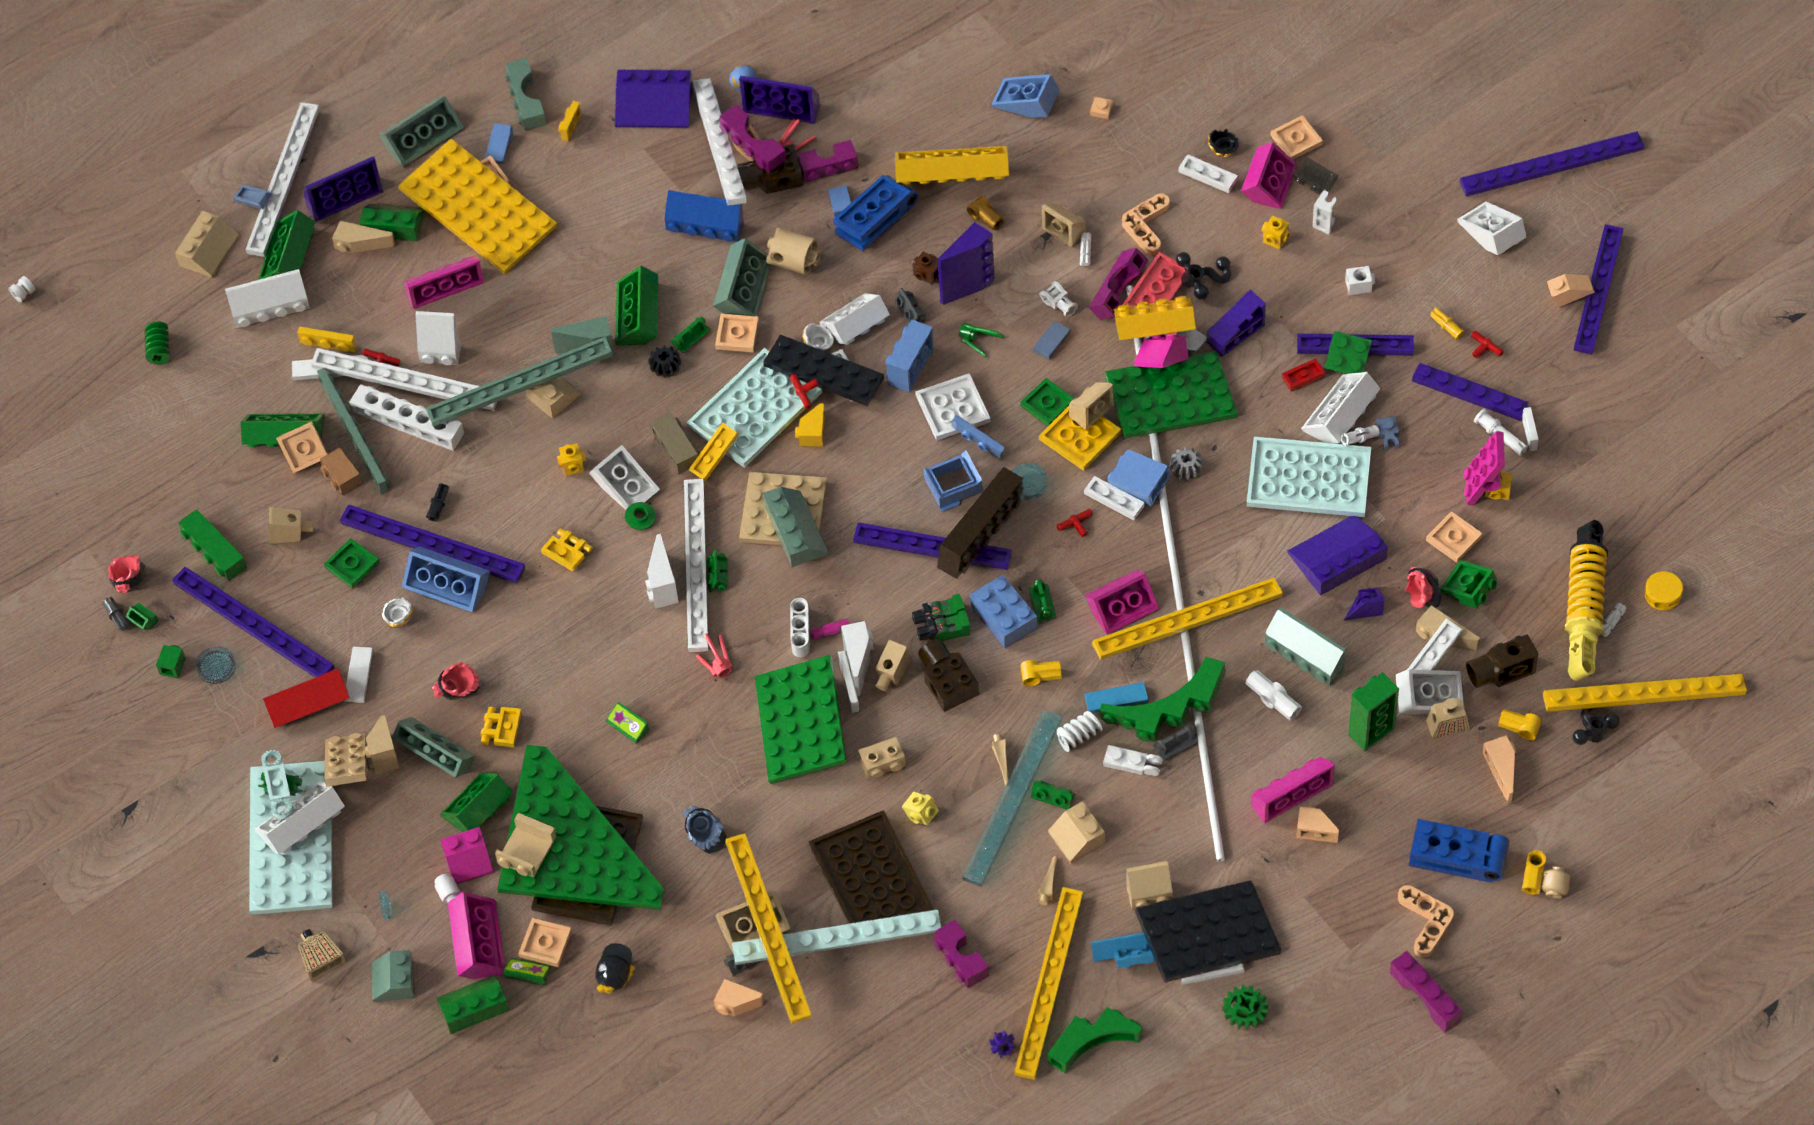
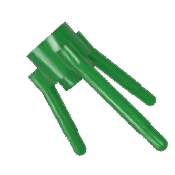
(970, 332)

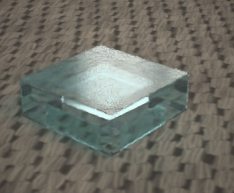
(385, 905)

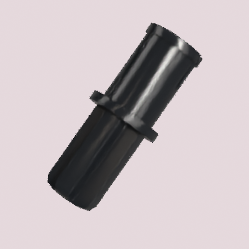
(437, 502)

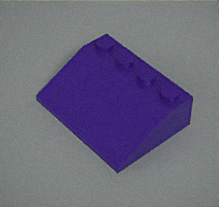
(653, 98)
(779, 99)
(343, 189)
(966, 265)
(1339, 554)

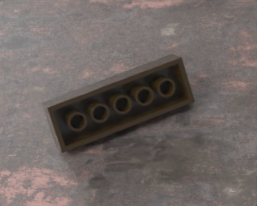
(980, 523)

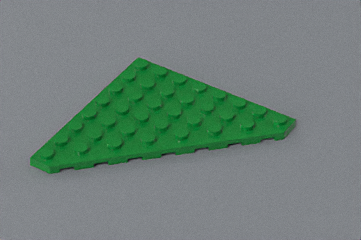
(588, 855)

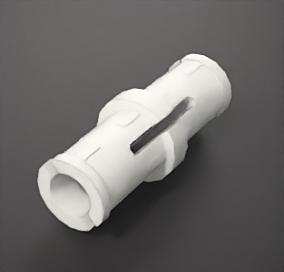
(1353, 437)

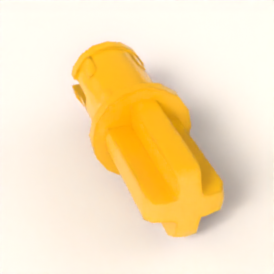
(1447, 323)

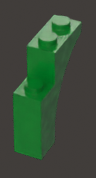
(1083, 1036)

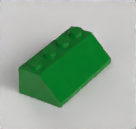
(288, 245)
(636, 307)
(265, 428)

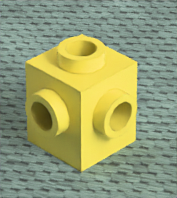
(920, 808)

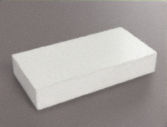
(1530, 429)

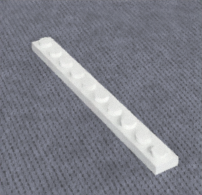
(719, 142)
(282, 179)
(391, 375)
(695, 565)

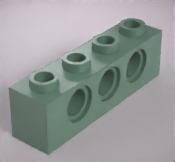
(433, 747)

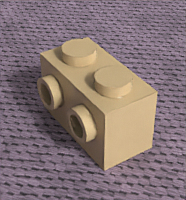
(882, 758)

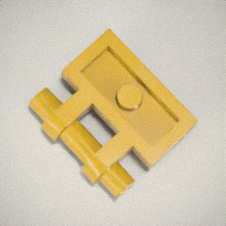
(564, 554)
(506, 729)

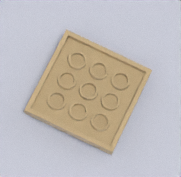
(756, 524)

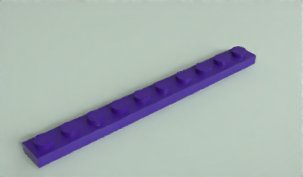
(1551, 163)
(415, 537)
(252, 623)

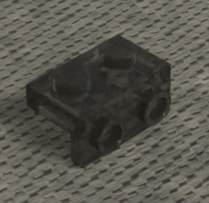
(1315, 176)

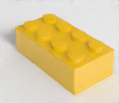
(1154, 318)

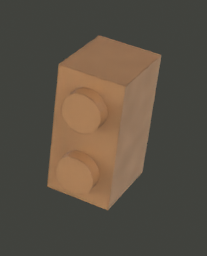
(340, 471)

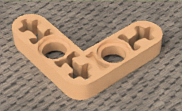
(1140, 222)
(1432, 914)

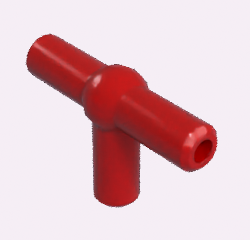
(1486, 343)
(381, 357)
(801, 390)
(1075, 520)

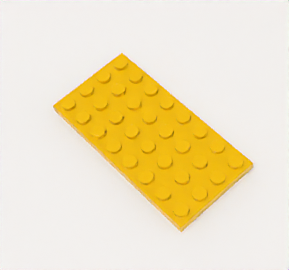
(478, 206)

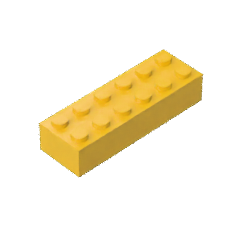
(951, 164)

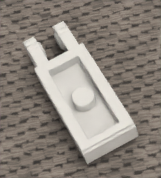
(1131, 761)

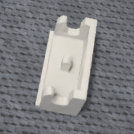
(1323, 213)

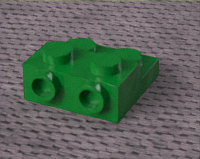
(1469, 584)

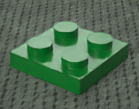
(1347, 353)
(1046, 401)
(351, 563)

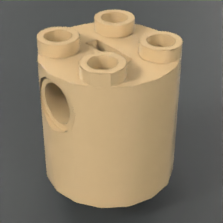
(793, 251)

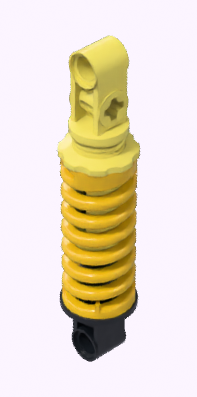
(1585, 598)

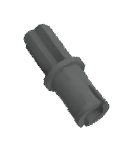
(115, 613)

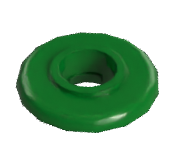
(643, 523)

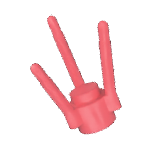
(785, 140)
(721, 667)

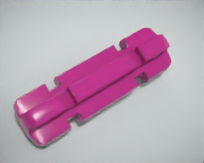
(828, 629)

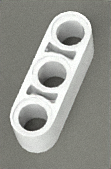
(798, 619)

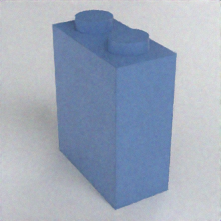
(1139, 476)

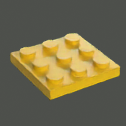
(1075, 442)

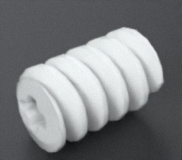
(1078, 729)

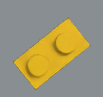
(571, 119)

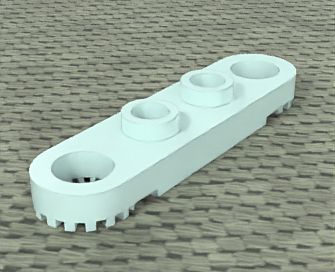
(277, 784)

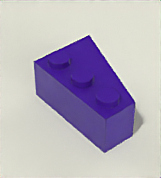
(1237, 324)

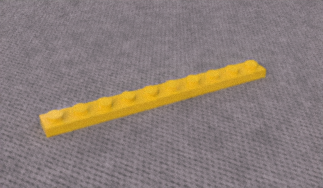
(1187, 618)
(1644, 692)
(768, 928)
(1048, 983)

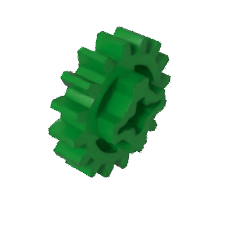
(1239, 1012)

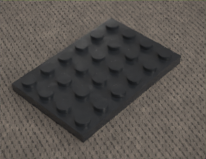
(1208, 931)

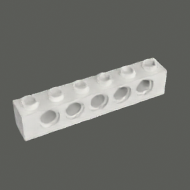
(363, 405)

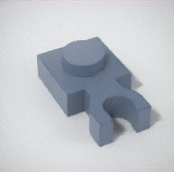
(1388, 431)

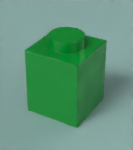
(170, 661)

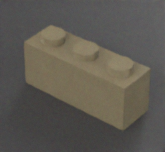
(674, 442)

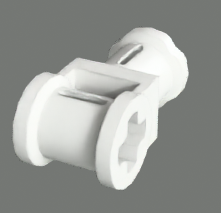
(1058, 298)

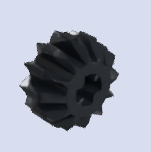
(664, 361)

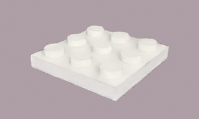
(952, 398)

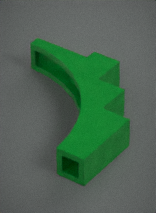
(1173, 709)

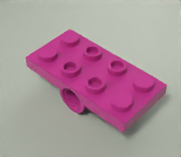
(1485, 469)

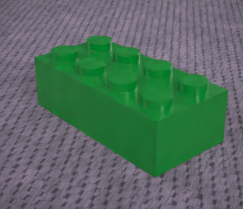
(1373, 711)

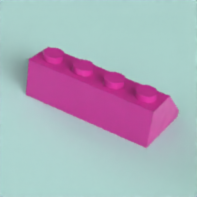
(444, 281)
(1293, 789)
(476, 936)

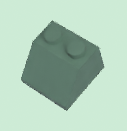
(393, 976)

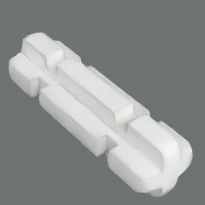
(1085, 252)
(1613, 618)

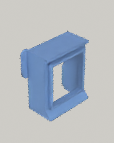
(951, 498)

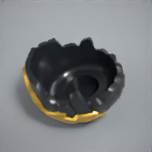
(1223, 142)

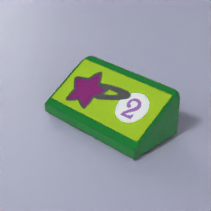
(627, 722)
(527, 971)

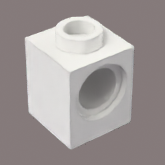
(1353, 281)

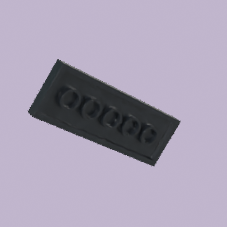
(830, 371)

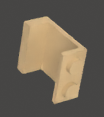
(527, 846)

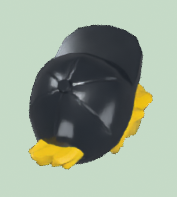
(614, 968)

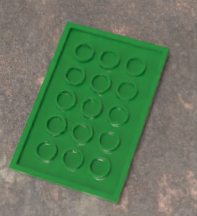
(1171, 396)
(800, 719)

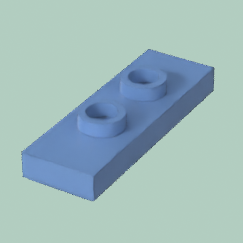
(983, 441)

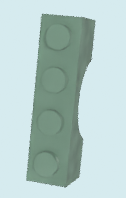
(530, 109)

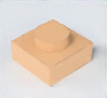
(1101, 107)

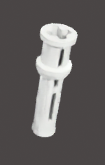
(1492, 425)

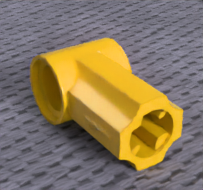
(1034, 672)
(1525, 725)
(1534, 873)

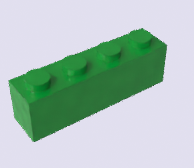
(212, 545)

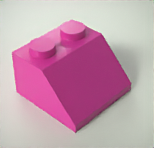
(1162, 351)
(467, 855)

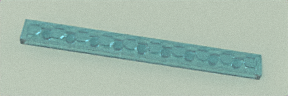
(1012, 798)

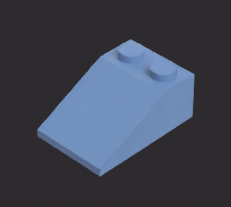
(1027, 95)

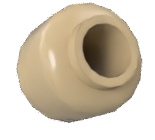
(1556, 882)

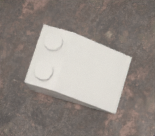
(1493, 227)
(437, 338)
(624, 478)
(660, 581)
(857, 645)
(1424, 688)

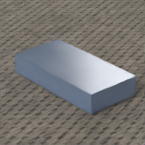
(252, 196)
(1051, 340)

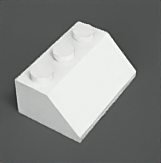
(856, 318)

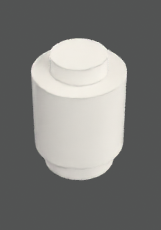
(446, 888)

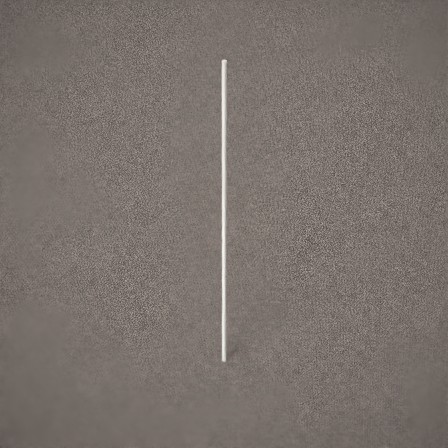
(1186, 644)

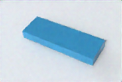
(1118, 696)

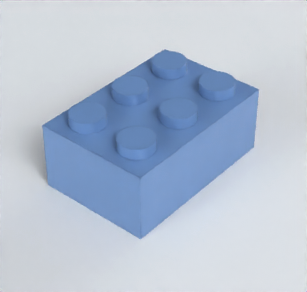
(909, 355)
(1003, 611)

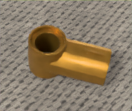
(982, 210)

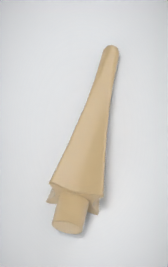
(999, 749)
(1046, 888)

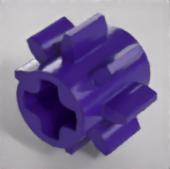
(1002, 1043)

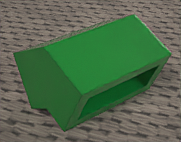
(141, 616)

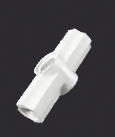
(1273, 695)

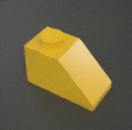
(811, 427)

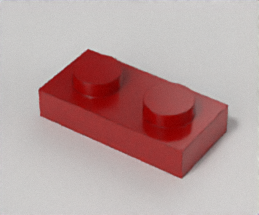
(1303, 375)

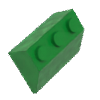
(401, 221)
(477, 802)
(473, 1004)

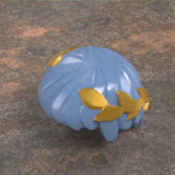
(742, 70)

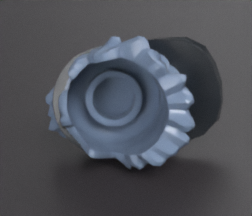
(704, 829)

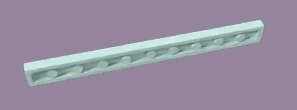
(843, 936)

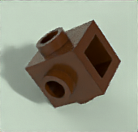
(926, 268)

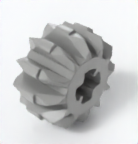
(1186, 463)

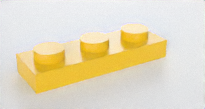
(326, 339)
(713, 452)

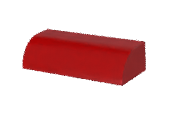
(306, 698)

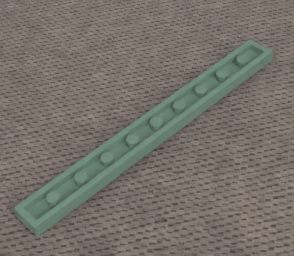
(519, 381)

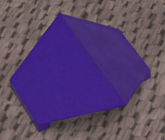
(1367, 604)

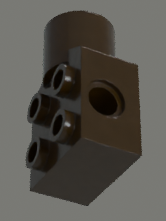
(782, 178)
(1504, 663)
(947, 675)

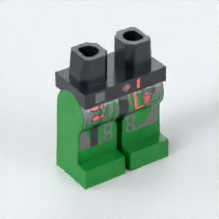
(942, 619)

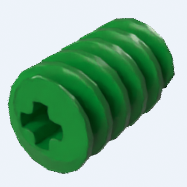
(157, 343)

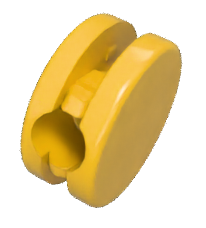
(1663, 590)

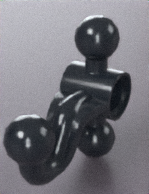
(1201, 291)
(1594, 726)

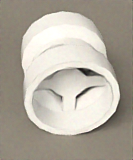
(21, 289)

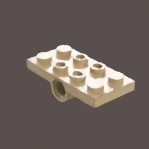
(345, 759)

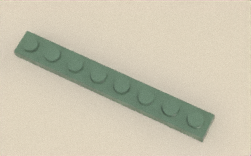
(350, 424)

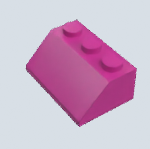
(1269, 176)
(1122, 601)

